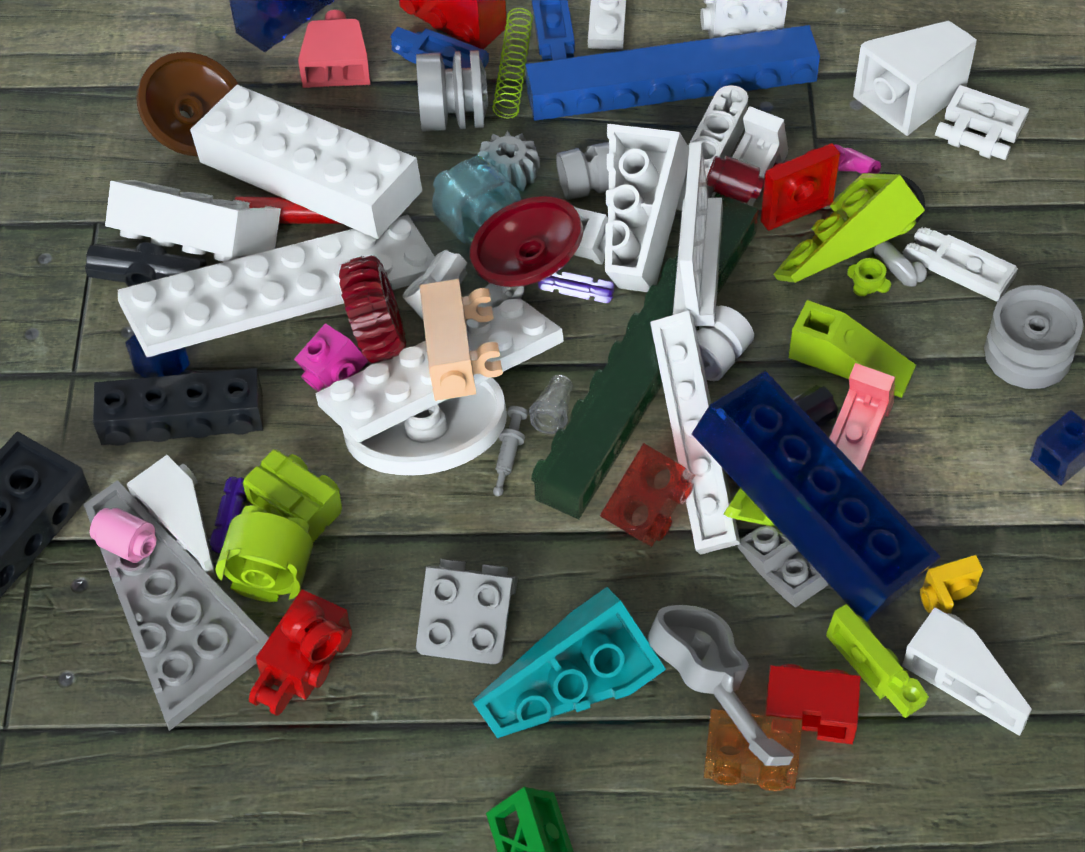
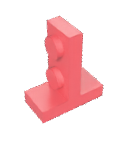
(862, 413)

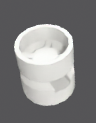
(723, 341)

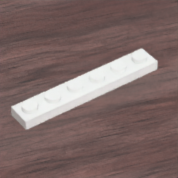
(686, 402)

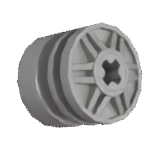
(450, 90)

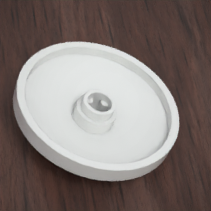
(438, 436)

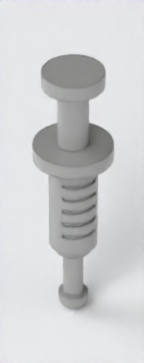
(510, 440)

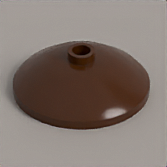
(180, 84)

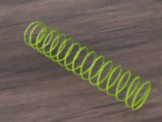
(508, 65)

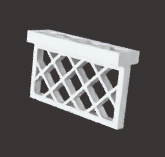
(698, 245)

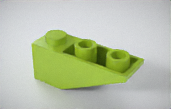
(837, 342)

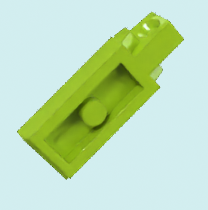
(874, 662)

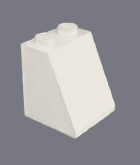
(913, 73)

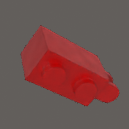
(286, 667)

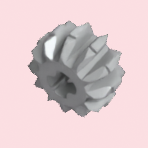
(512, 158)

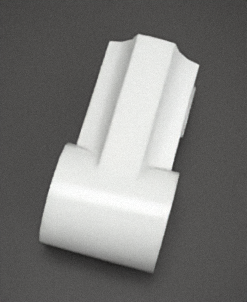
(443, 268)

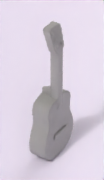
(708, 662)

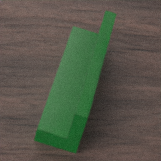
(539, 825)

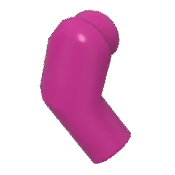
(856, 161)

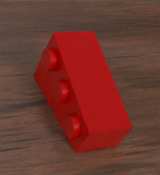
(466, 20)

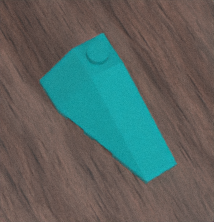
(579, 662)

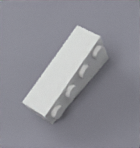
(641, 200)
(191, 220)

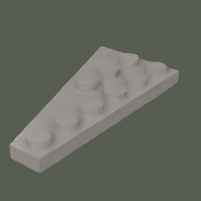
(180, 618)

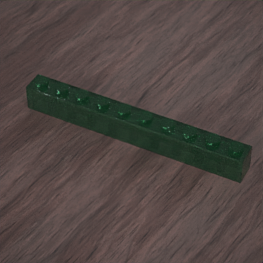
(626, 385)

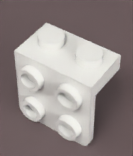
(742, 16)

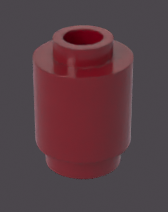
(735, 179)

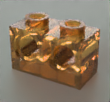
(746, 766)

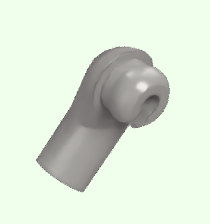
(900, 266)

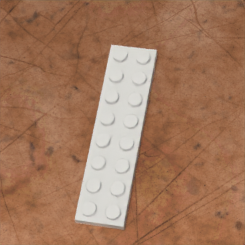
(264, 287)

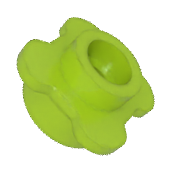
(869, 277)

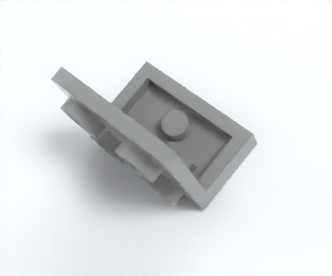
(465, 612)

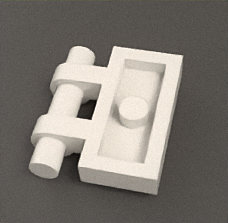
(985, 114)

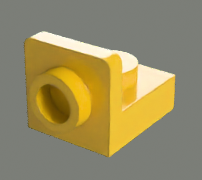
(950, 583)

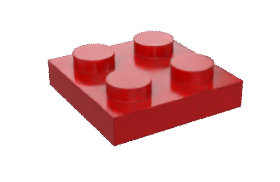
(799, 186)

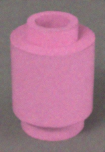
(123, 534)

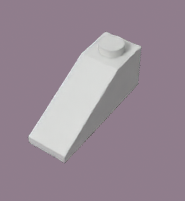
(171, 500)
(961, 665)

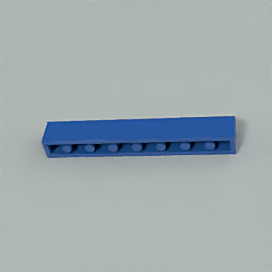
(671, 72)

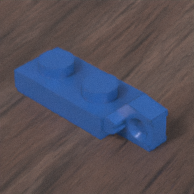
(553, 29)
(409, 44)

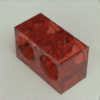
(639, 490)

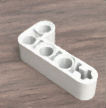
(719, 128)

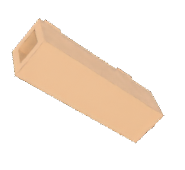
(447, 341)

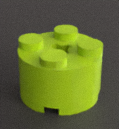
(265, 554)

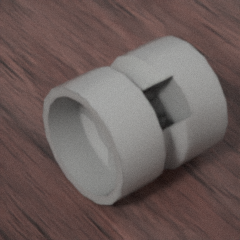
(583, 170)

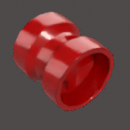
(312, 631)

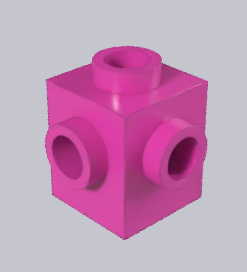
(329, 358)

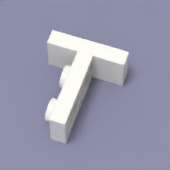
(762, 142)

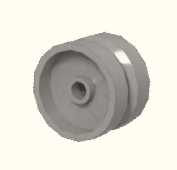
(1033, 336)

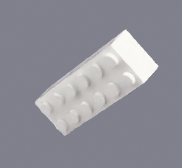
(307, 160)

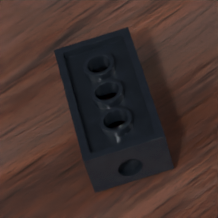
(36, 501)

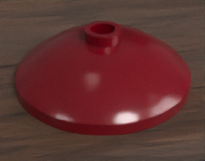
(526, 241)

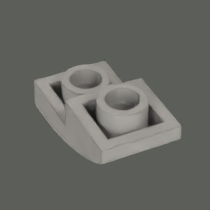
(781, 564)

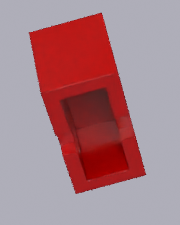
(821, 699)

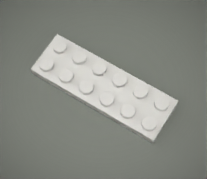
(403, 385)

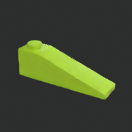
(863, 216)

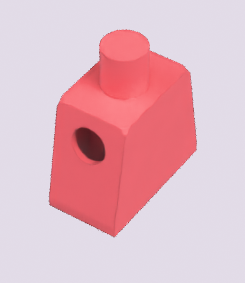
(333, 53)

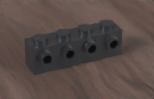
(178, 406)

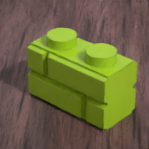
(290, 490)

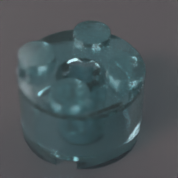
(470, 196)

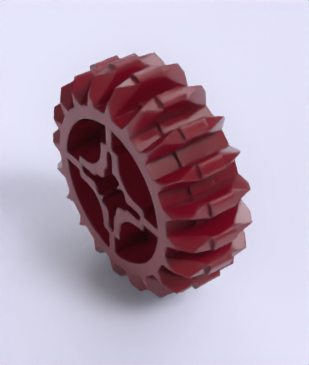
(372, 308)

